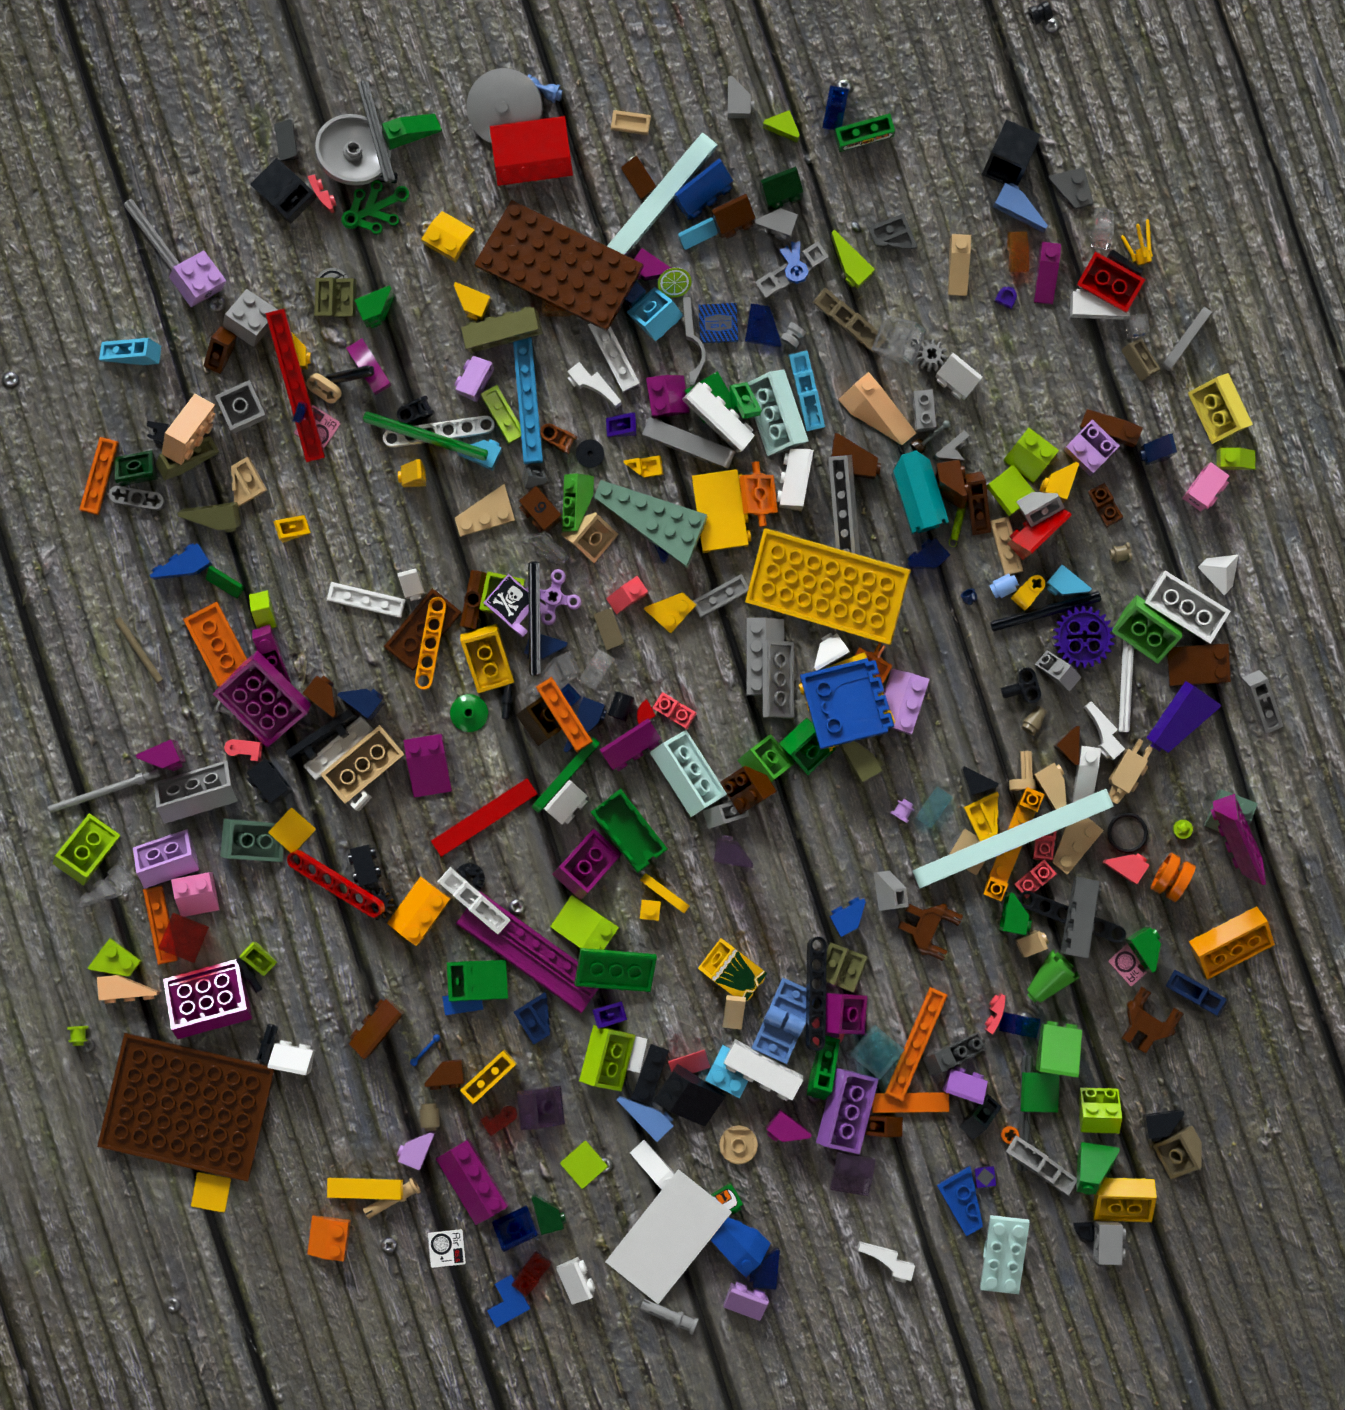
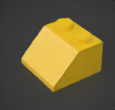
(447, 236)
(1060, 481)

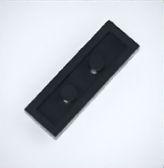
(650, 1074)

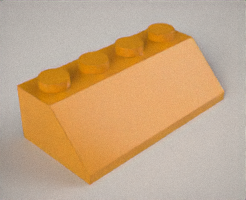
(1232, 942)

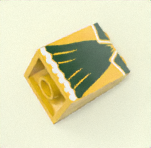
(732, 970)

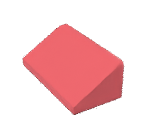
(692, 1062)

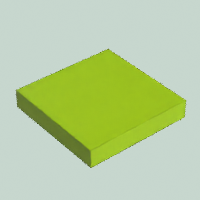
(1009, 488)

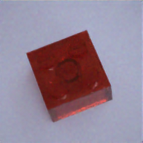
(183, 938)

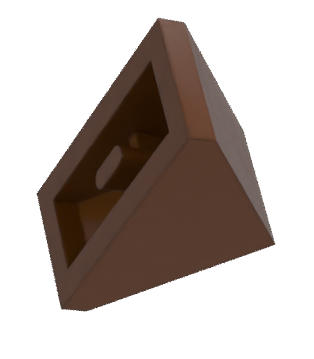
(1069, 745)

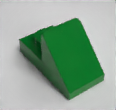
(744, 401)

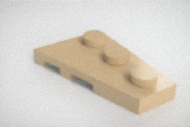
(486, 513)
(1075, 843)

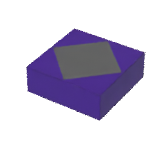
(985, 1176)

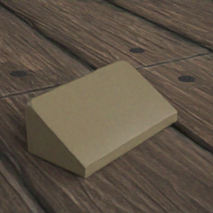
(1140, 359)
(609, 629)

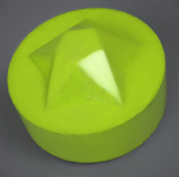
(1182, 829)

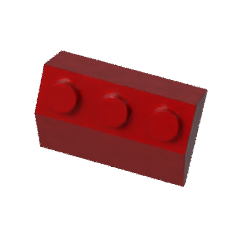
(1110, 282)
(1030, 538)

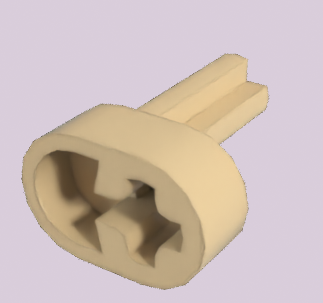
(1026, 774)

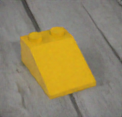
(487, 658)

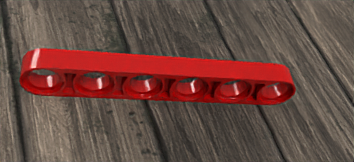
(334, 886)

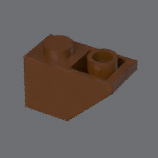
(447, 1073)

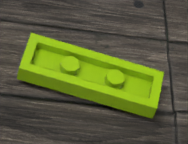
(502, 414)

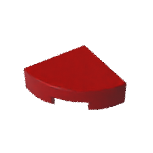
(645, 711)

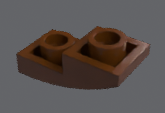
(1105, 505)

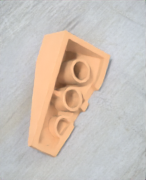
(875, 408)

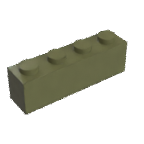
(501, 330)

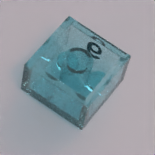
(876, 1051)

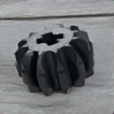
(386, 902)

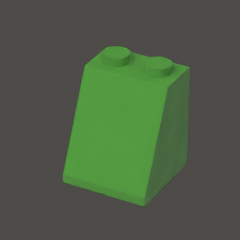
(1059, 1049)

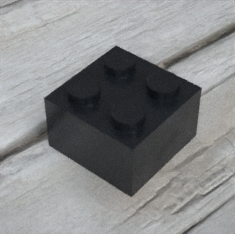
(269, 782)

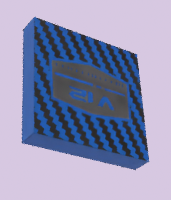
(718, 323)

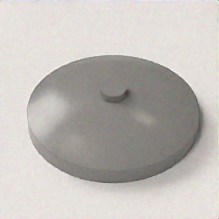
(502, 98)
(347, 150)

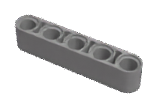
(688, 443)

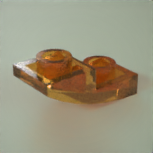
(1018, 251)

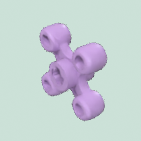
(561, 598)

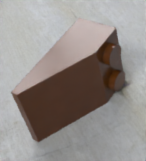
(1199, 664)

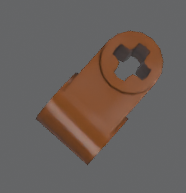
(559, 438)

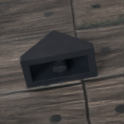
(976, 782)

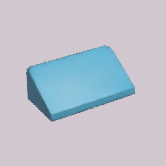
(697, 233)

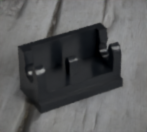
(159, 429)

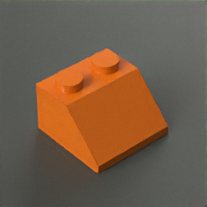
(329, 1238)

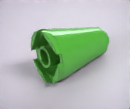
(1051, 977)

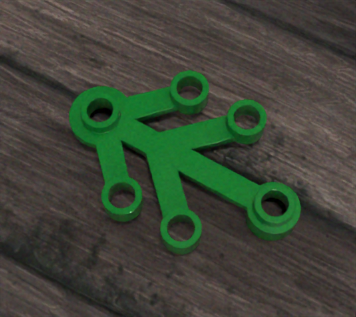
(372, 208)

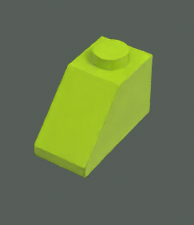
(1235, 459)

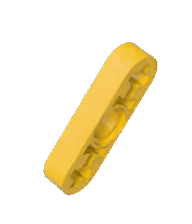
(665, 893)

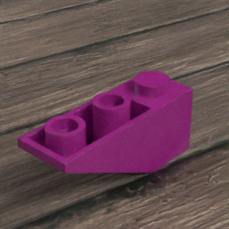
(267, 645)

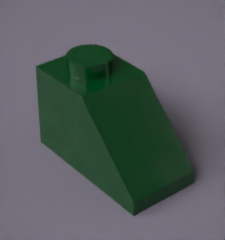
(548, 1215)

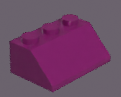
(631, 745)

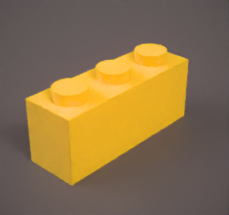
(488, 1076)

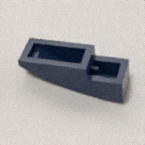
(1196, 993)

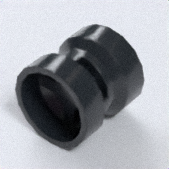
(1040, 12)

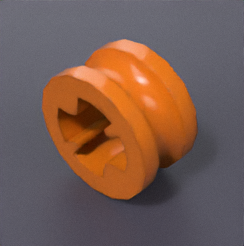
(1006, 1130)

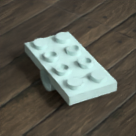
(1004, 1254)

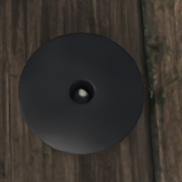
(590, 453)

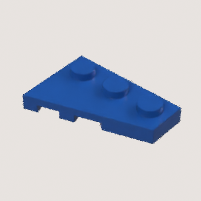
(962, 1200)

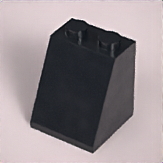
(1011, 153)

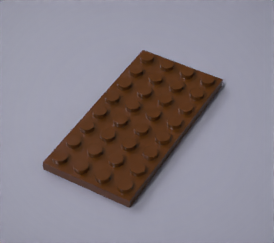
(559, 265)

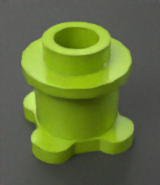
(78, 1035)

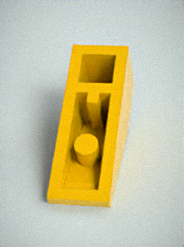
(412, 474)

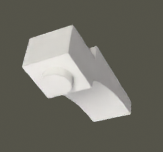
(581, 378)
(1109, 745)
(900, 1269)

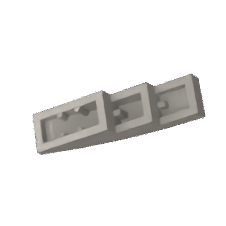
(1041, 1165)

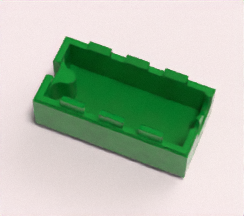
(629, 830)

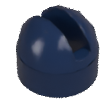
(969, 596)

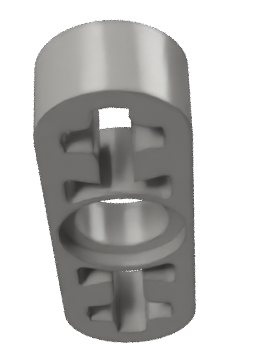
(122, 500)

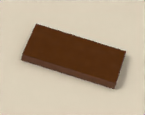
(407, 640)

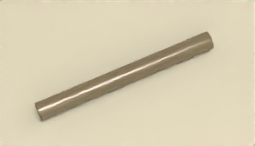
(138, 649)

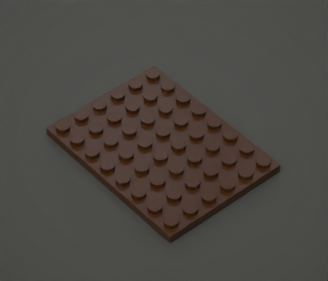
(186, 1107)

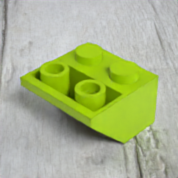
(1100, 1110)

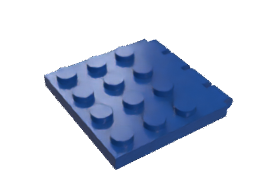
(846, 703)

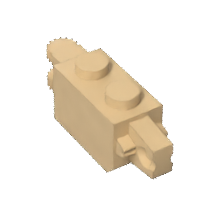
(1127, 772)

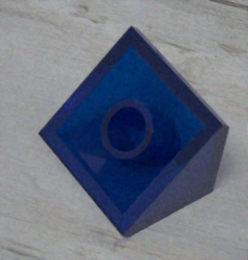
(515, 1228)

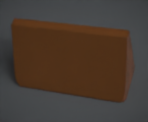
(638, 177)

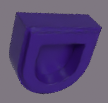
(1006, 297)

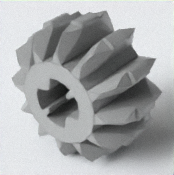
(923, 353)

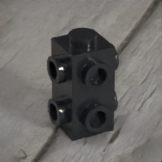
(366, 871)

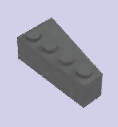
(1080, 917)

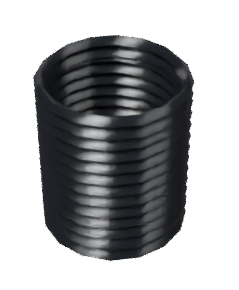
(621, 706)

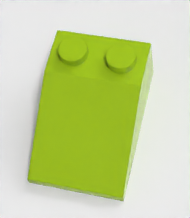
(85, 849)
(584, 925)

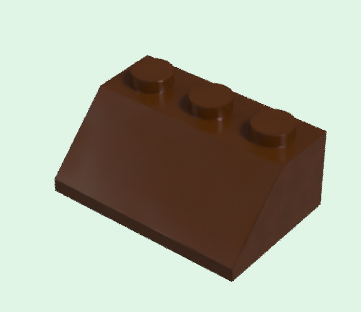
(375, 1027)

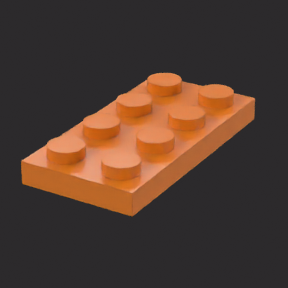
(216, 642)

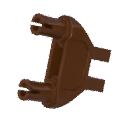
(926, 927)
(1147, 1024)

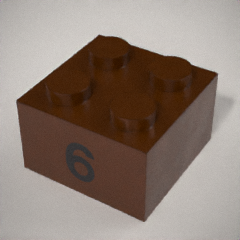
(540, 509)

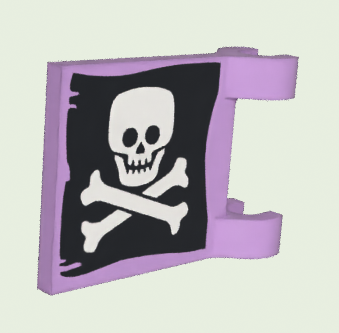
(511, 603)

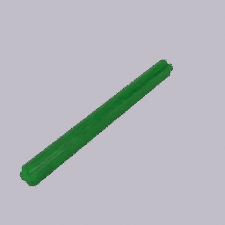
(426, 436)

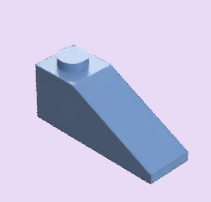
(1016, 204)
(651, 1119)

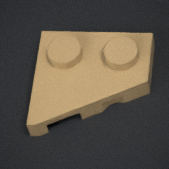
(246, 482)

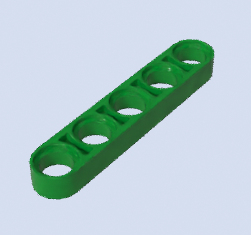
(565, 775)

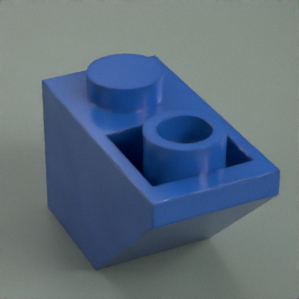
(848, 919)

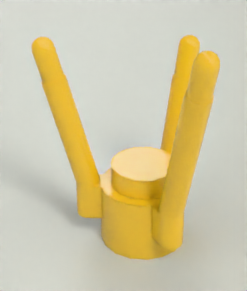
(1143, 254)

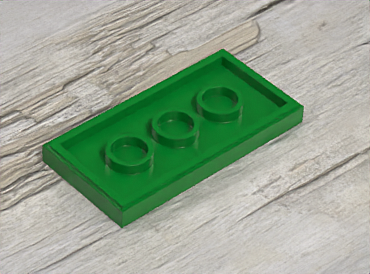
(615, 970)

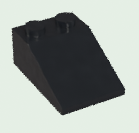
(689, 1096)

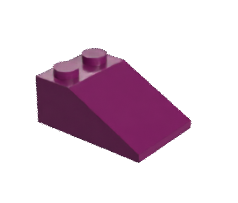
(427, 765)
(586, 864)

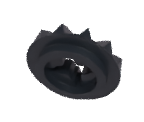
(473, 869)

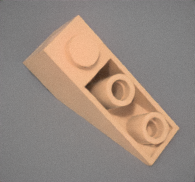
(119, 987)

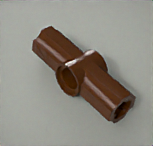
(471, 612)

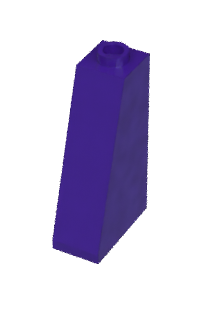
(1182, 717)

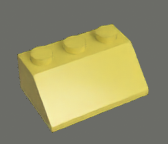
(1220, 408)

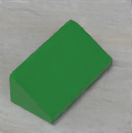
(224, 582)

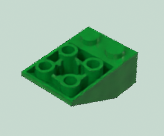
(477, 980)

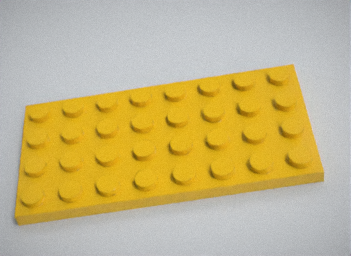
(827, 586)

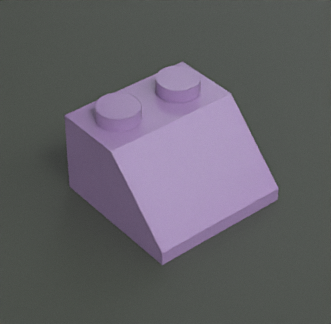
(474, 378)

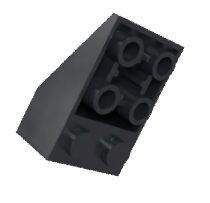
(284, 190)

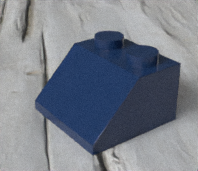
(364, 701)

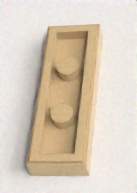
(1009, 559)

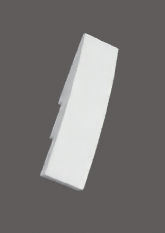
(474, 900)

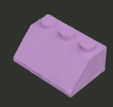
(905, 697)
(165, 859)

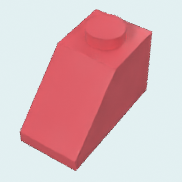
(627, 595)
(1130, 866)

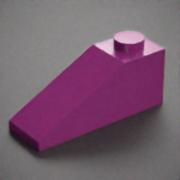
(1047, 272)

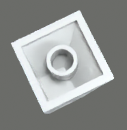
(829, 651)

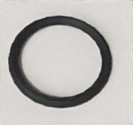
(1127, 850)

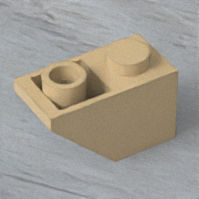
(1032, 943)

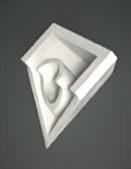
(1220, 571)

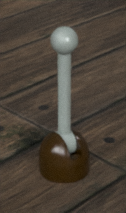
(920, 445)

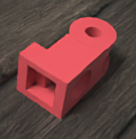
(242, 747)

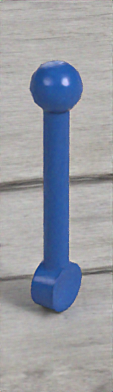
(414, 1061)

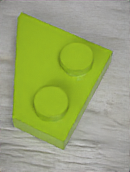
(114, 960)

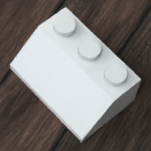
(795, 479)

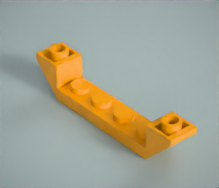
(1004, 863)

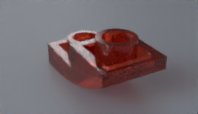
(531, 1273)

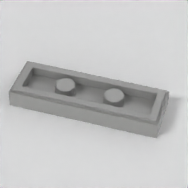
(721, 596)

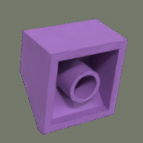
(965, 1085)

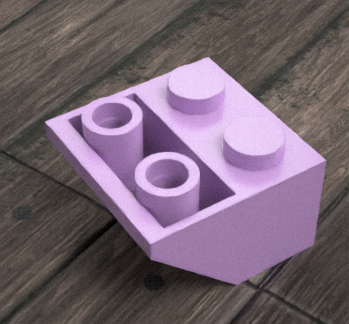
(1091, 447)
(746, 1301)

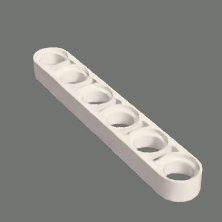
(438, 427)

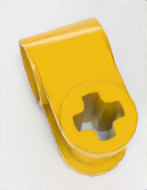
(1026, 593)

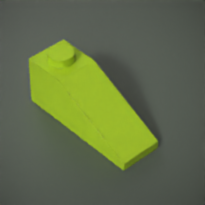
(854, 266)

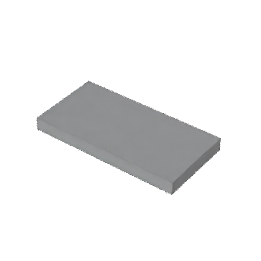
(778, 679)

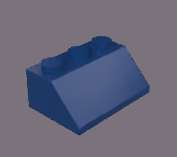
(703, 190)

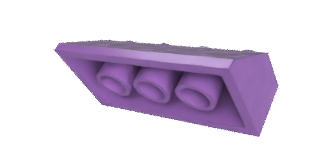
(847, 1111)

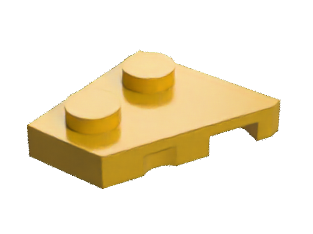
(671, 610)

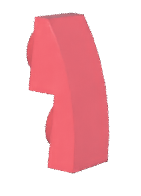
(324, 197)
(674, 710)
(1044, 847)
(1035, 878)
(997, 1006)

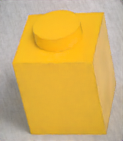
(650, 910)

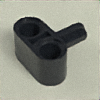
(1023, 687)

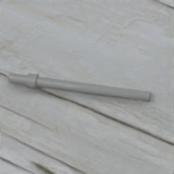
(139, 779)

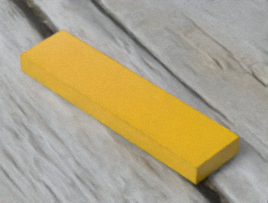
(365, 1188)

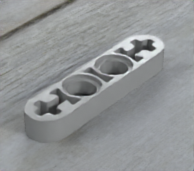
(1186, 338)

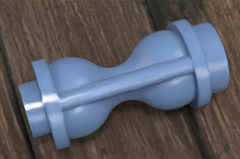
(551, 91)

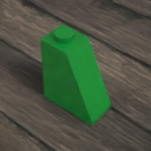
(1094, 1165)

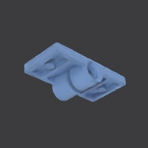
(783, 1022)

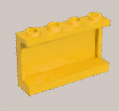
(721, 499)

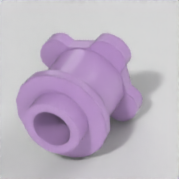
(903, 810)

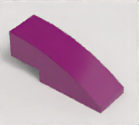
(362, 357)

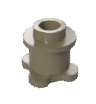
(1121, 553)

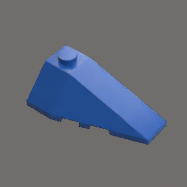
(741, 1245)

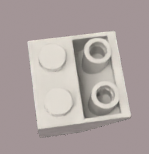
(575, 1280)

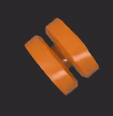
(1173, 877)

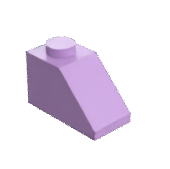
(415, 1150)

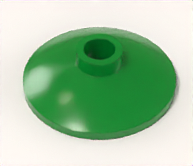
(473, 722)

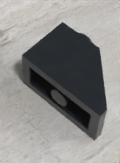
(980, 1117)
(1161, 1123)

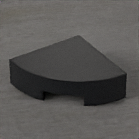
(1084, 1230)

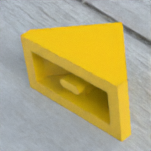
(291, 528)

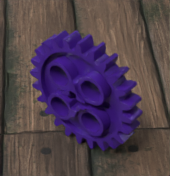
(1084, 654)

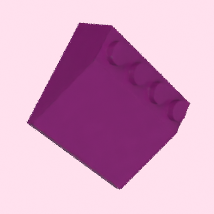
(262, 699)
(1239, 838)
(206, 999)

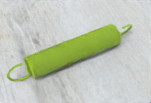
(957, 524)

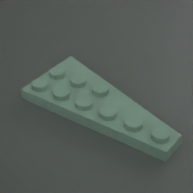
(661, 522)

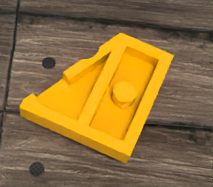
(984, 816)

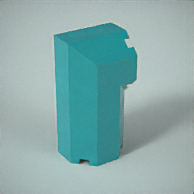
(919, 493)

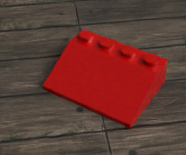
(531, 150)

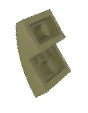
(335, 297)
(844, 967)

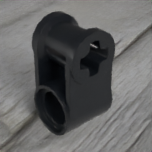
(416, 410)

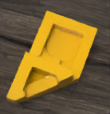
(647, 466)

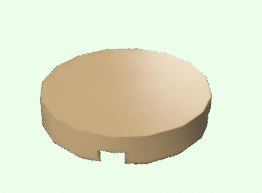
(738, 1144)

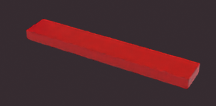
(484, 817)

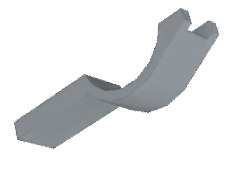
(693, 375)

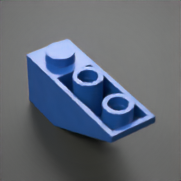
(186, 564)

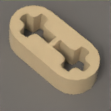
(323, 388)

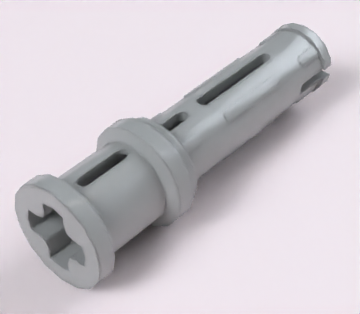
(677, 1319)

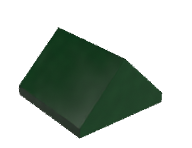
(135, 468)

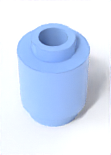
(1004, 586)

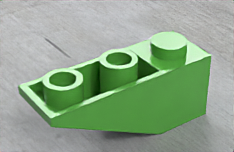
(576, 499)

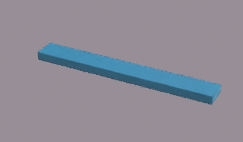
(527, 401)

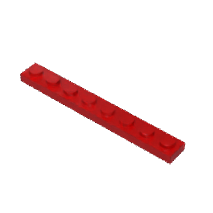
(295, 383)

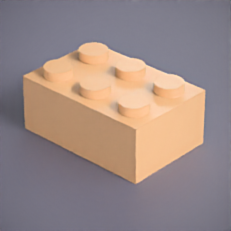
(188, 429)

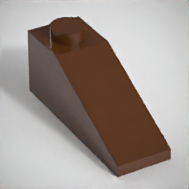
(1118, 429)
(978, 503)

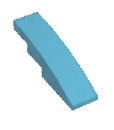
(806, 390)

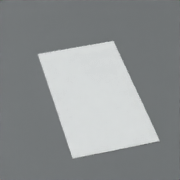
(668, 1236)

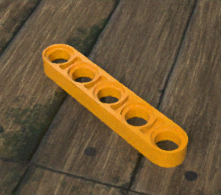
(435, 634)

